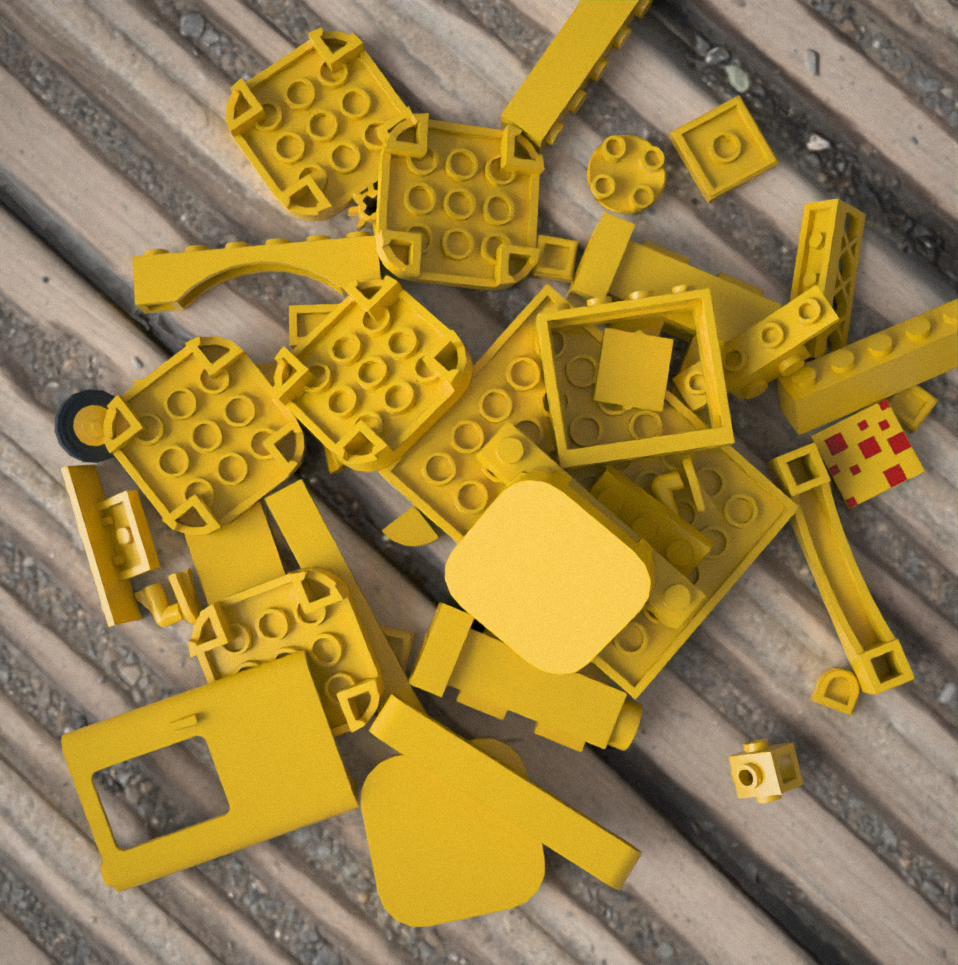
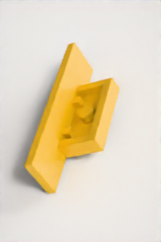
(764, 350)
(114, 540)

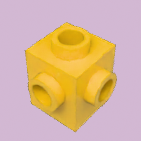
(765, 770)

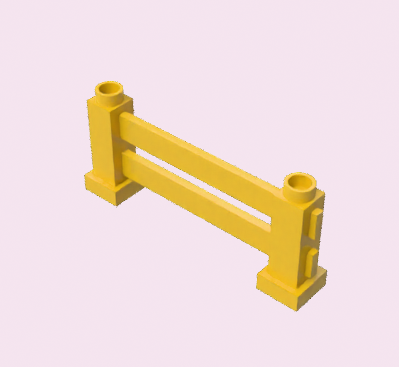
(483, 668)

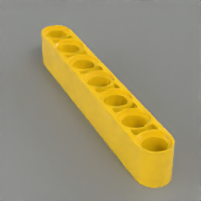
(505, 792)

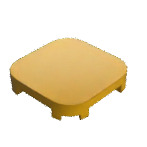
(316, 124)
(458, 204)
(373, 375)
(204, 436)
(550, 573)
(294, 614)
(442, 851)

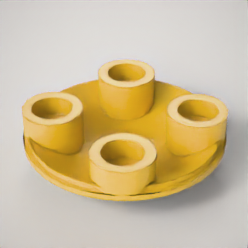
(626, 174)

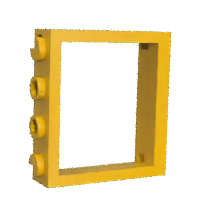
(640, 305)

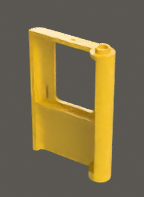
(268, 752)

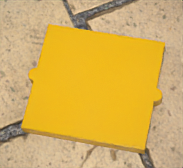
(633, 370)

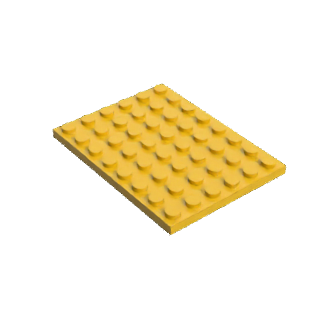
(509, 384)

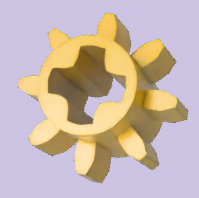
(367, 199)

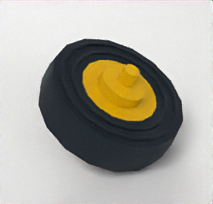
(81, 425)

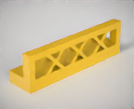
(817, 262)

